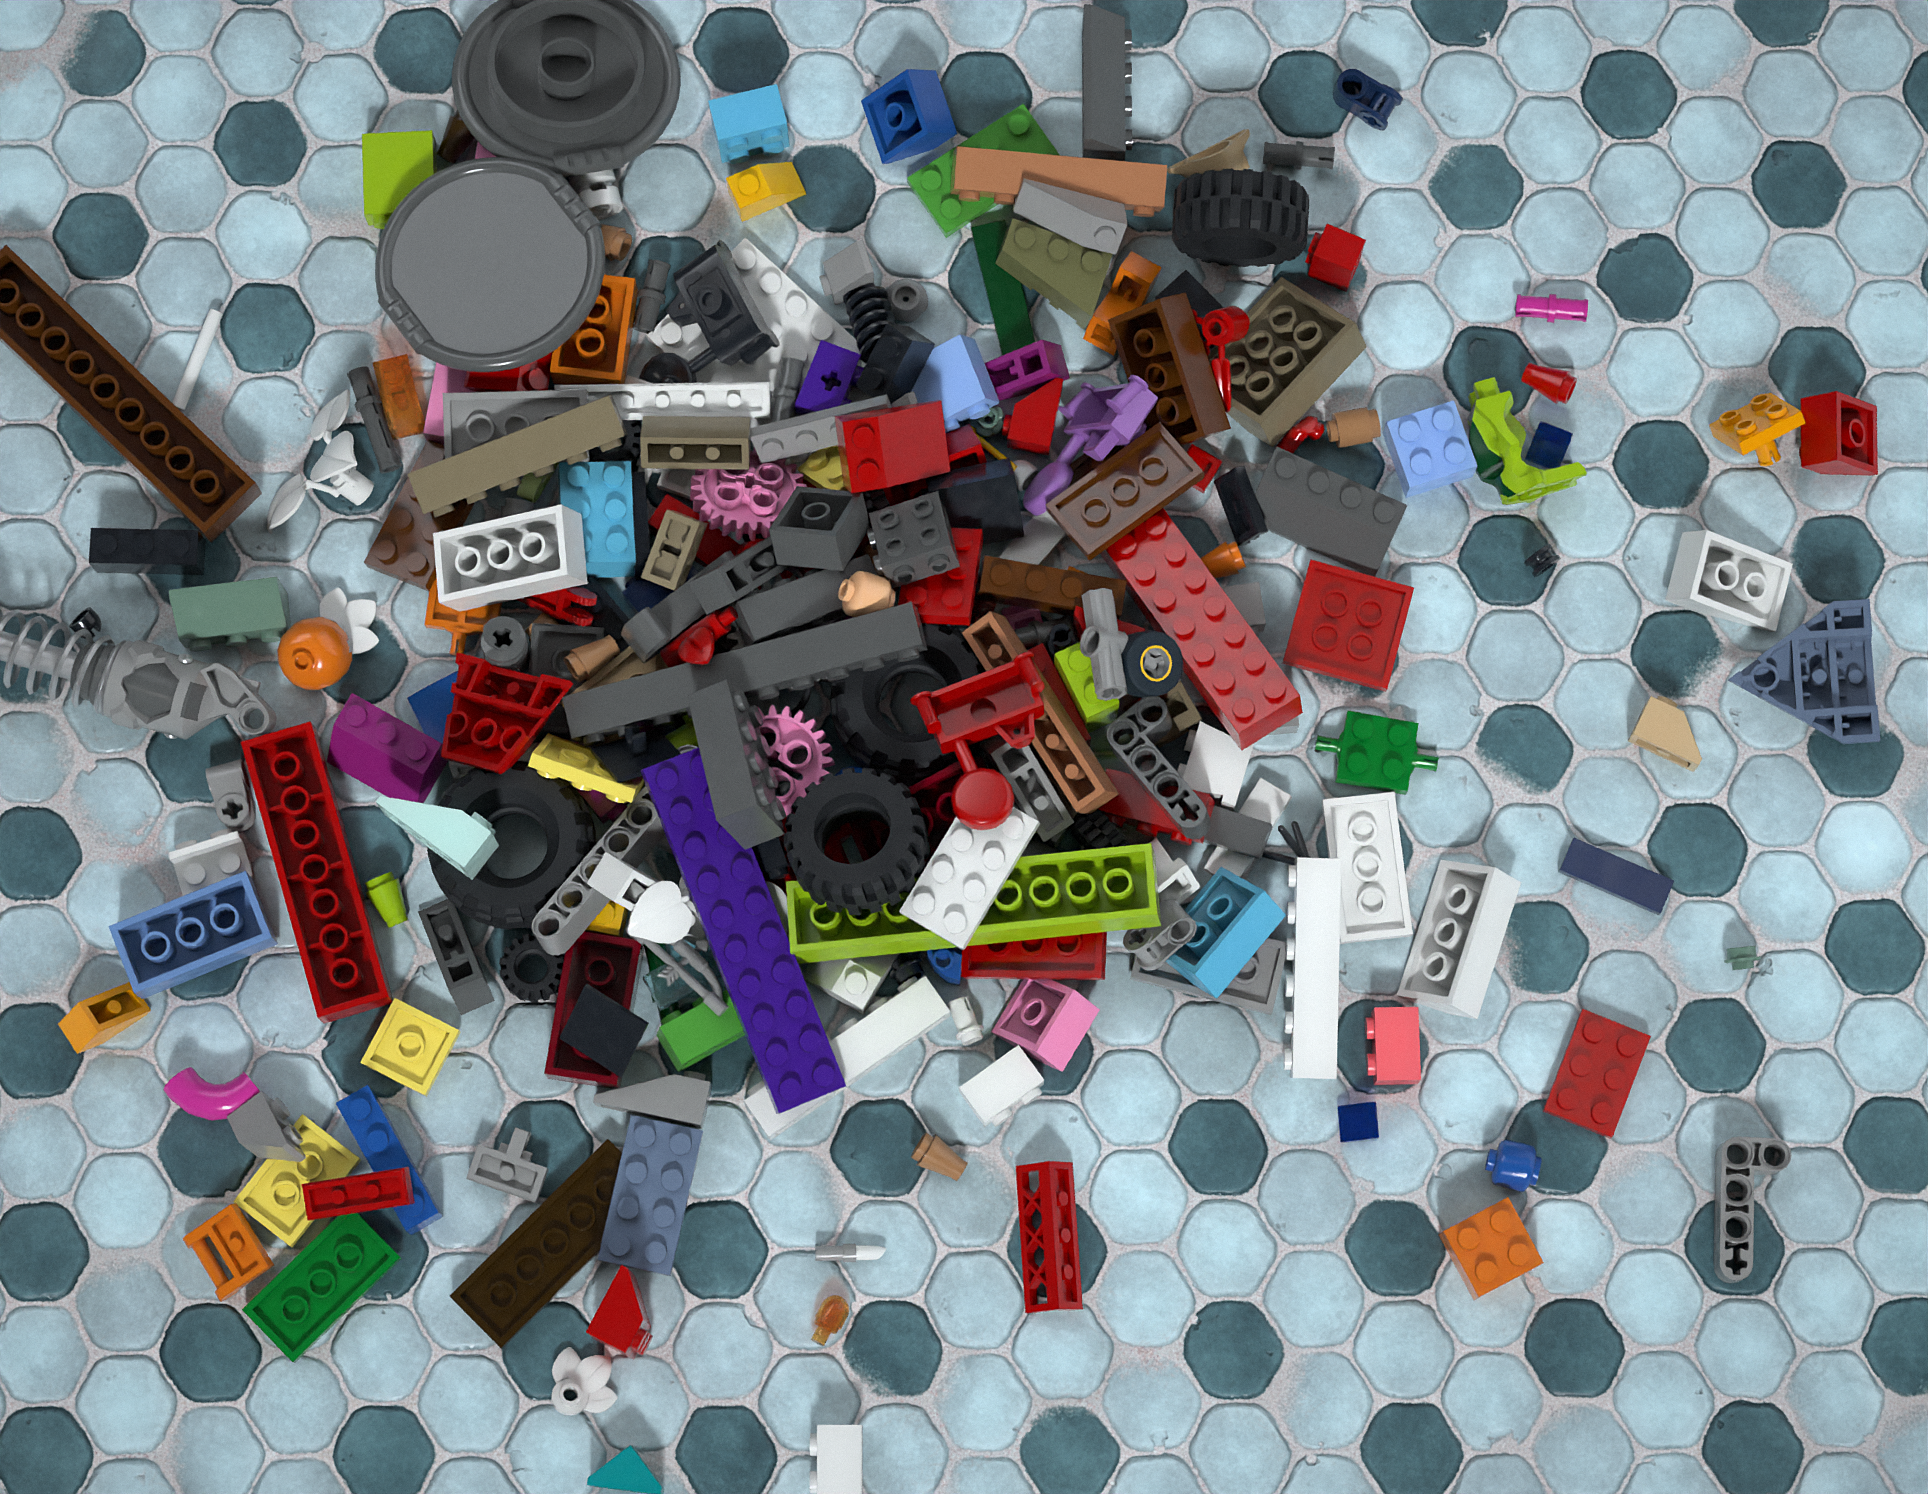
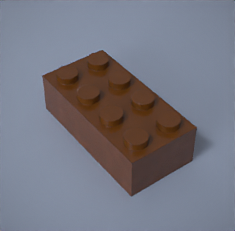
(1167, 352)

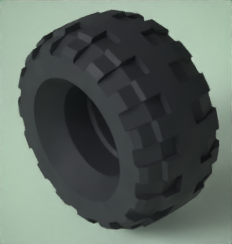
(865, 731)
(522, 791)

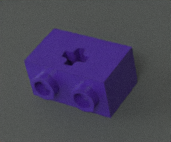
(827, 365)

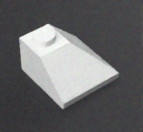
(851, 979)

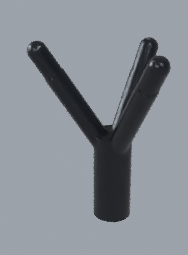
(1298, 848)

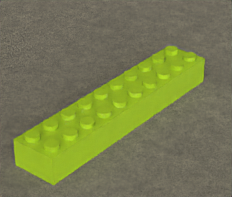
(1038, 900)

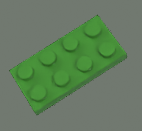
(932, 183)

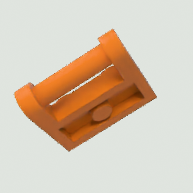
(237, 1247)

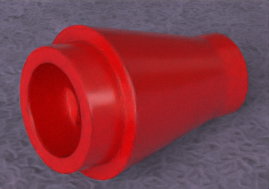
(1551, 382)

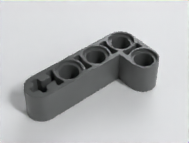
(659, 626)
(1162, 774)

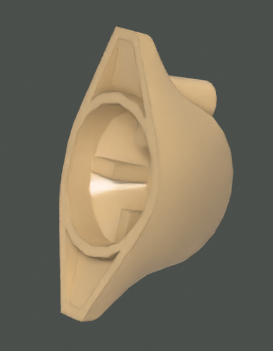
(1220, 156)

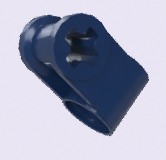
(1368, 100)

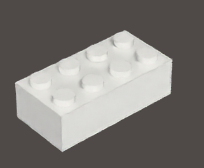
(510, 558)

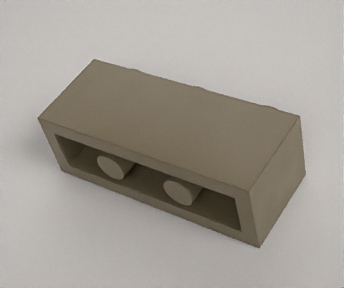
(695, 442)

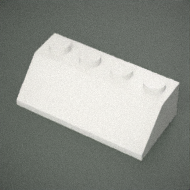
(1459, 938)

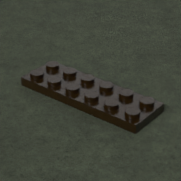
(542, 1251)

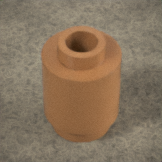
(1353, 427)

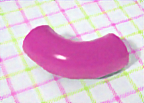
(209, 1099)

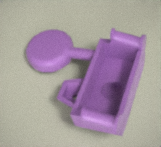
(1098, 423)

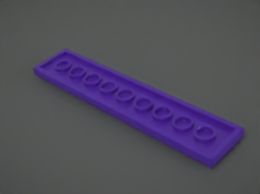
(744, 937)

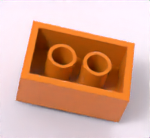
(602, 343)

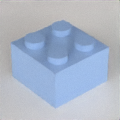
(1429, 449)

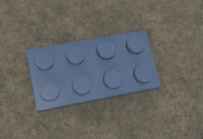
(650, 1195)

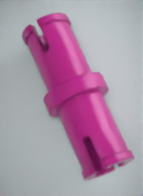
(1551, 308)

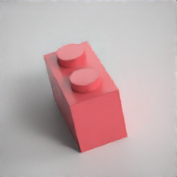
(1394, 1045)

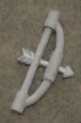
(675, 970)

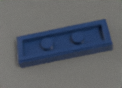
(1616, 876)

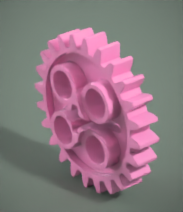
(744, 498)
(791, 736)

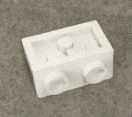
(210, 860)

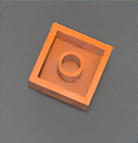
(1491, 1248)

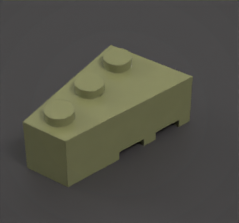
(1055, 268)

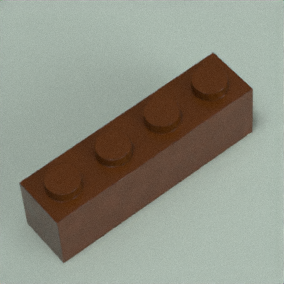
(1040, 586)

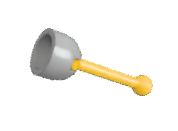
(1023, 470)

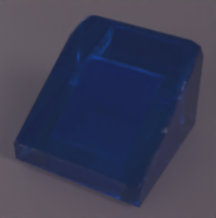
(1548, 445)
(1358, 1122)

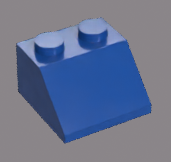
(909, 115)

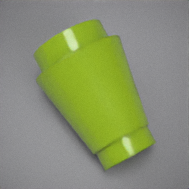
(387, 898)

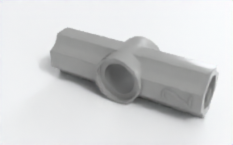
(1104, 644)

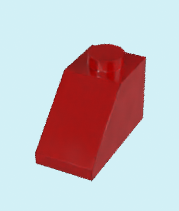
(1034, 419)

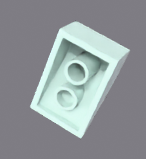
(448, 832)

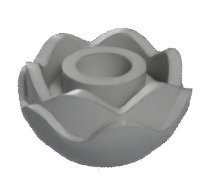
(917, 302)

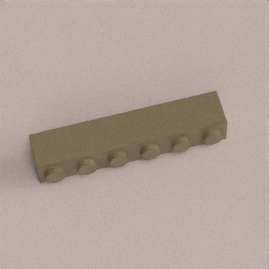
(518, 454)

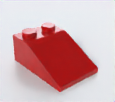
(892, 446)

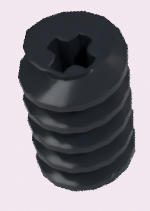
(868, 316)

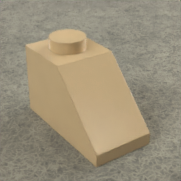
(1666, 733)

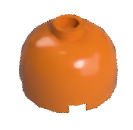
(314, 653)

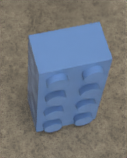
(193, 935)

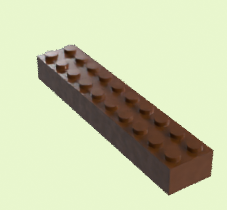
(119, 402)

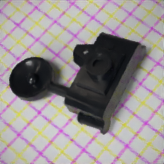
(725, 313)

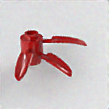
(1222, 328)

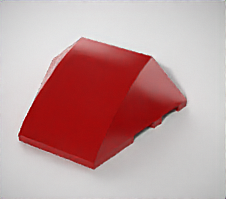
(497, 713)

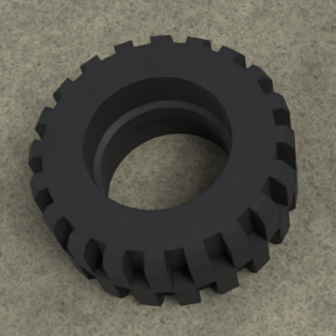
(1240, 217)
(848, 799)

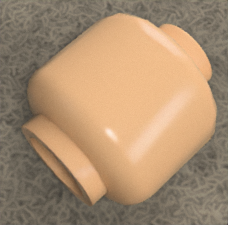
(865, 594)

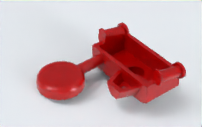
(973, 711)

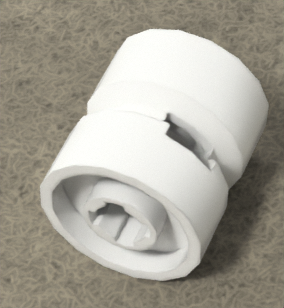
(598, 193)

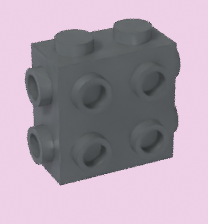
(912, 540)

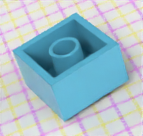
(749, 124)

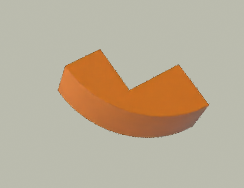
(1128, 291)

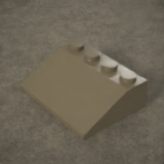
(1287, 359)

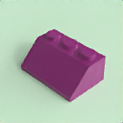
(384, 752)

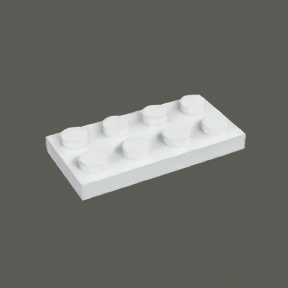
(967, 876)
(1373, 879)

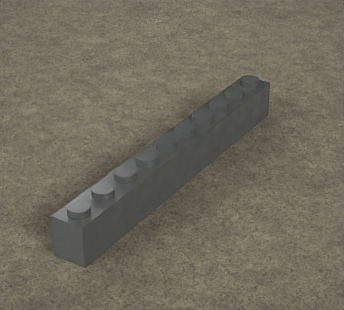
(754, 669)

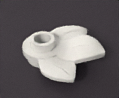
(353, 618)
(586, 1379)

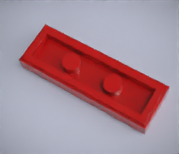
(358, 1193)

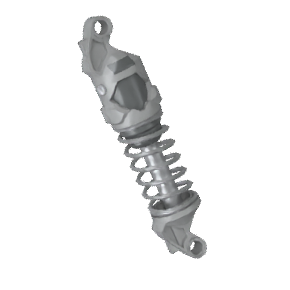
(133, 681)

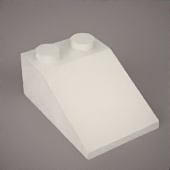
(1728, 580)

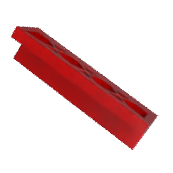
(1055, 1236)

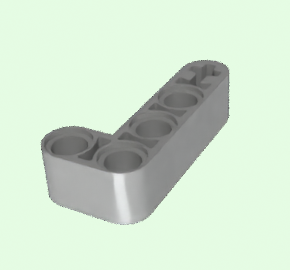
(1742, 1210)

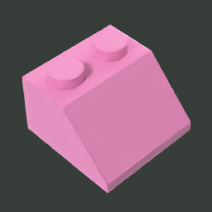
(1046, 1021)

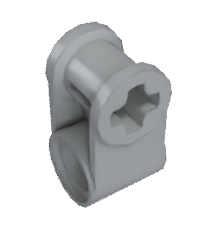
(229, 790)
(1164, 940)

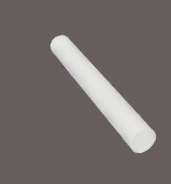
(197, 359)

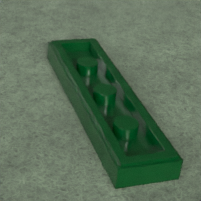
(1002, 290)

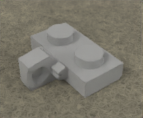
(509, 1168)

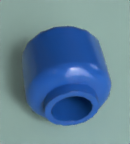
(1513, 1165)

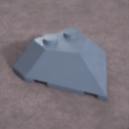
(1823, 673)

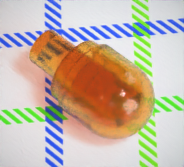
(830, 1318)

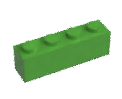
(698, 1032)

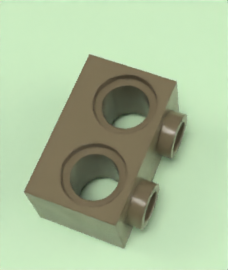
(674, 550)

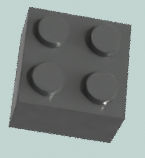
(819, 528)

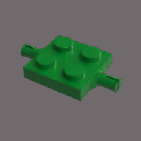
(1376, 752)

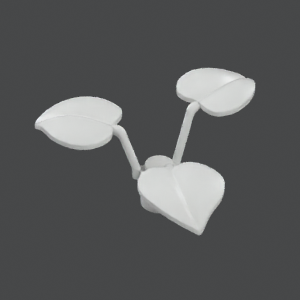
(336, 462)
(665, 918)

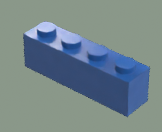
(385, 1152)

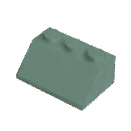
(230, 613)

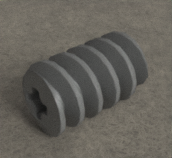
(505, 644)

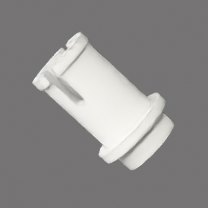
(965, 1021)

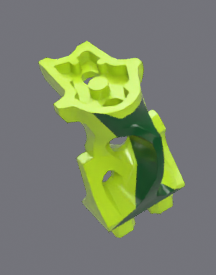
(1497, 447)

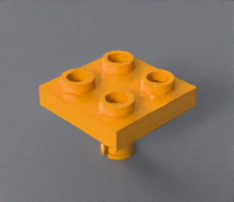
(1757, 426)

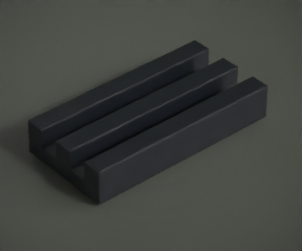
(1240, 505)

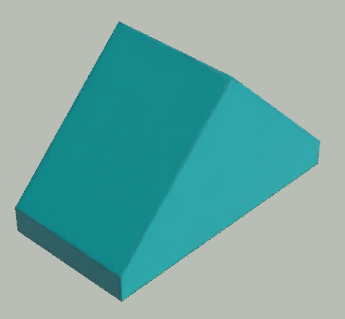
(626, 1473)

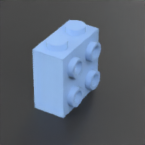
(958, 379)

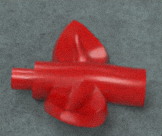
(698, 641)

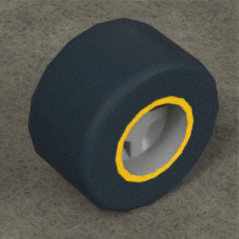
(1158, 670)

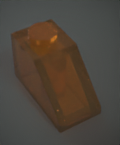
(400, 396)

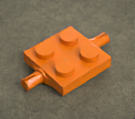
(457, 623)

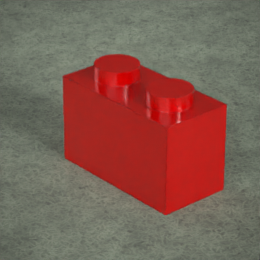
(1334, 256)

